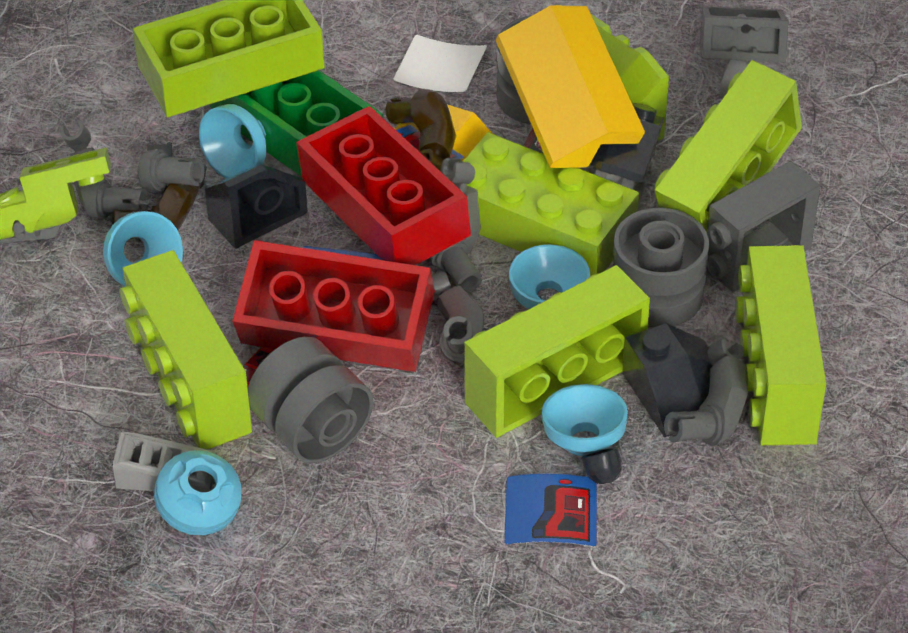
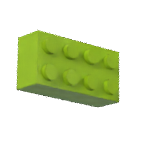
(226, 51)
(736, 143)
(536, 205)
(780, 345)
(552, 346)
(186, 351)

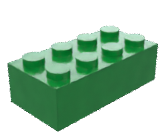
(295, 111)

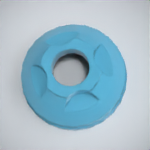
(223, 142)
(152, 228)
(545, 268)
(584, 409)
(194, 510)

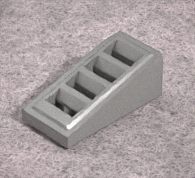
(150, 449)

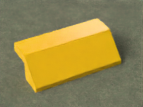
(568, 85)

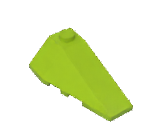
(639, 72)

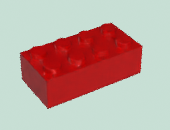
(384, 188)
(350, 303)

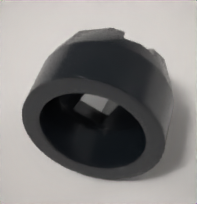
(603, 466)

